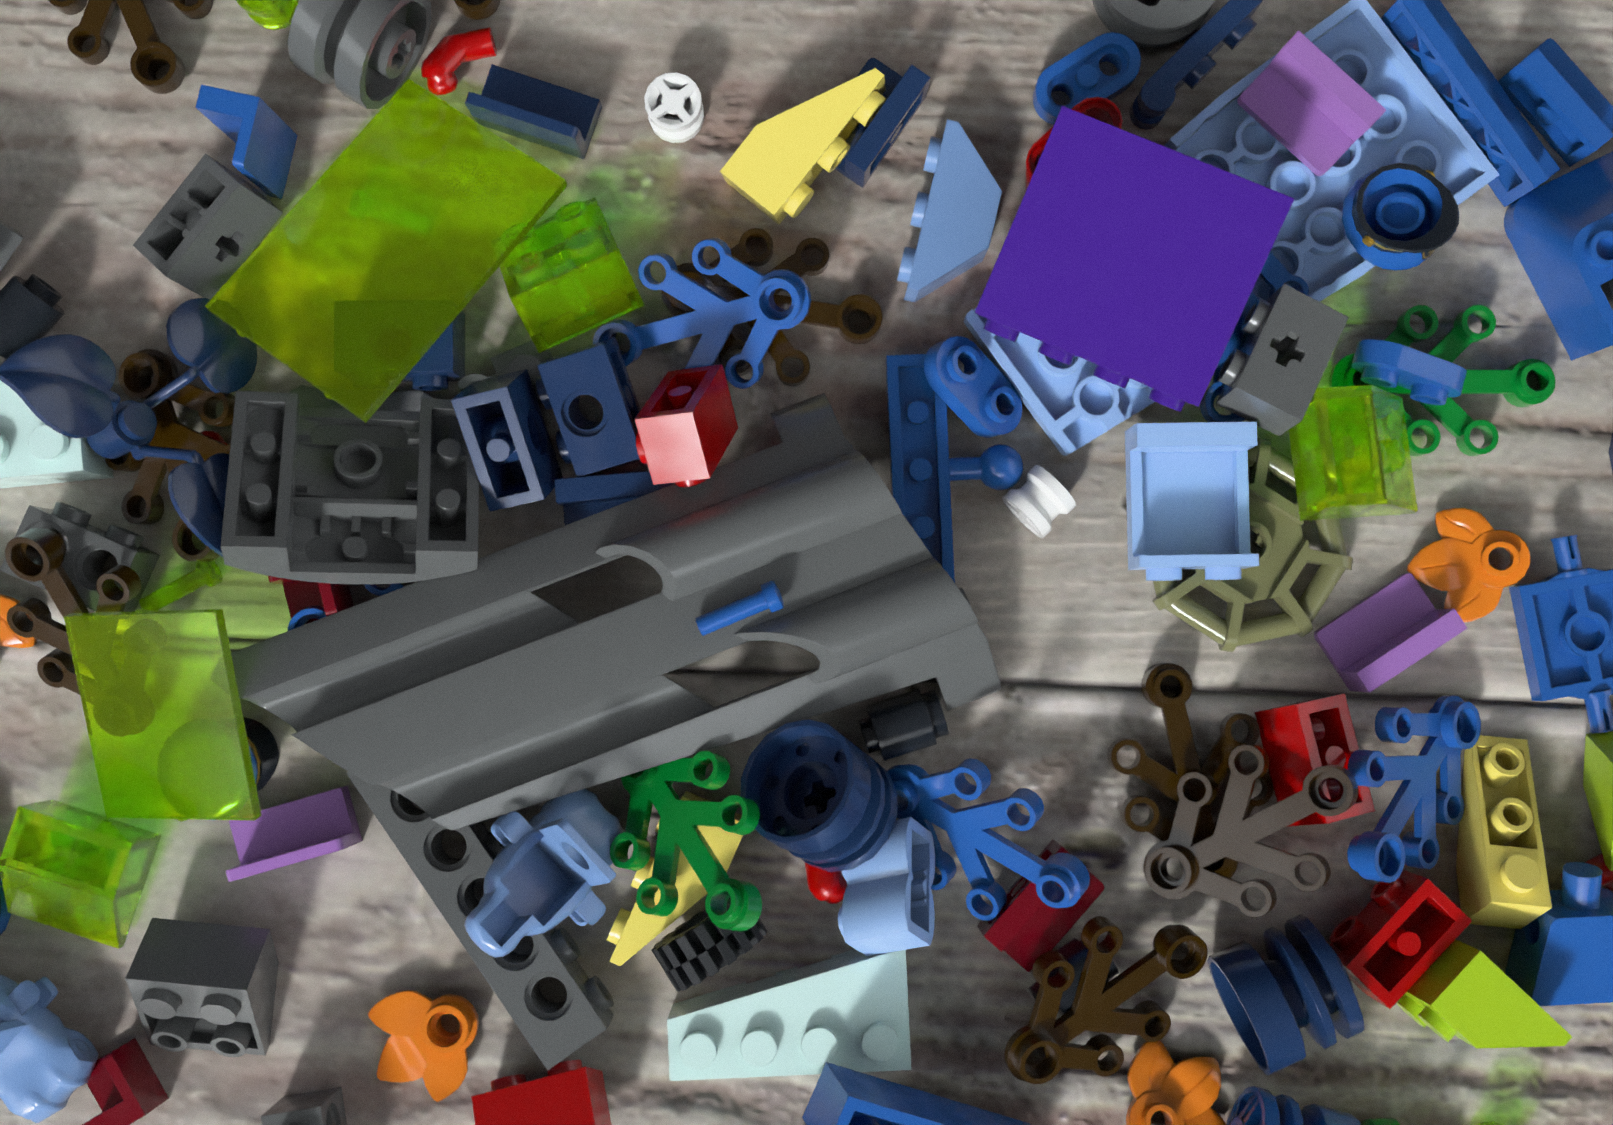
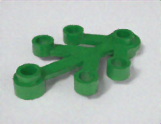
(1508, 382)
(680, 831)

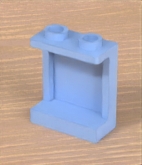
(1189, 498)

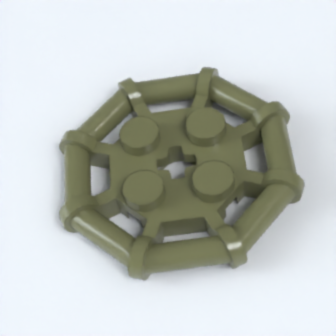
(1281, 560)

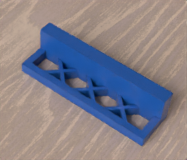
(1472, 95)

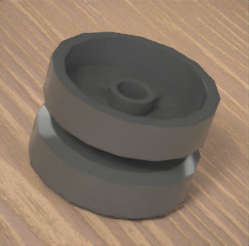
(360, 44)

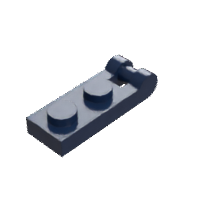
(1192, 61)

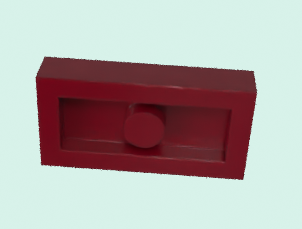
(1028, 925)

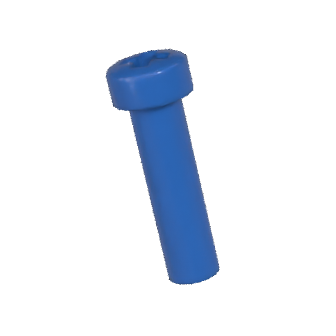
(767, 598)

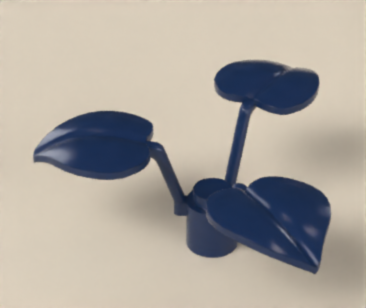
(69, 390)

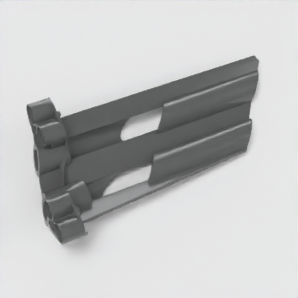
(500, 701)

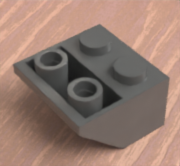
(205, 986)

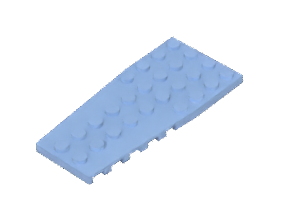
(1312, 242)

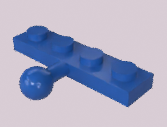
(922, 462)

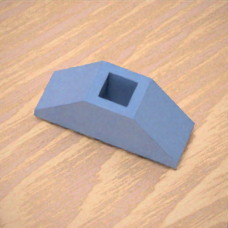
(953, 217)

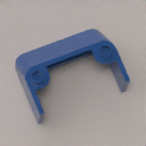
(1567, 252)

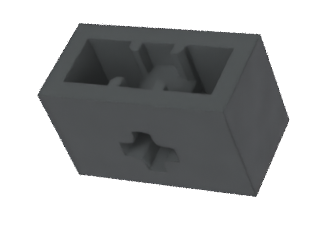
(207, 228)
(1280, 359)

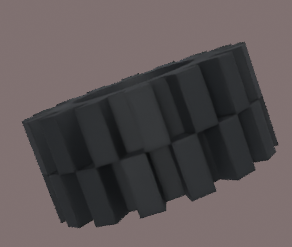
(702, 949)

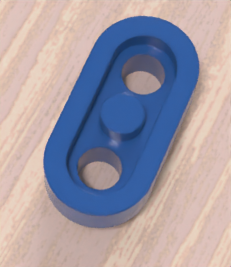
(1081, 77)
(1395, 365)
(975, 391)

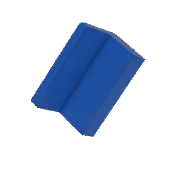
(1560, 102)
(261, 137)

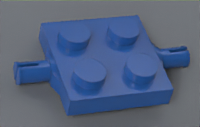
(1569, 634)

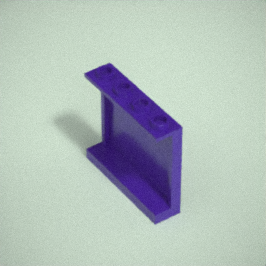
(1131, 258)

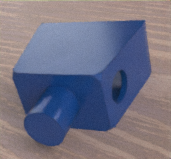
(1568, 949)

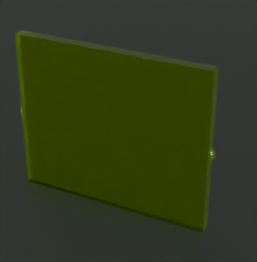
(163, 714)

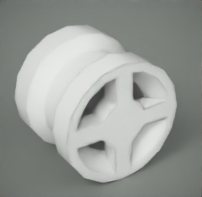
(669, 95)
(1039, 501)

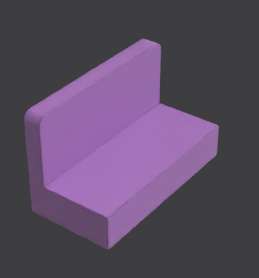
(1310, 104)
(1386, 634)
(294, 833)

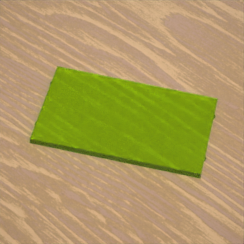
(386, 249)

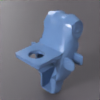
(545, 872)
(38, 1054)

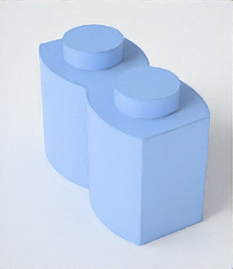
(890, 895)

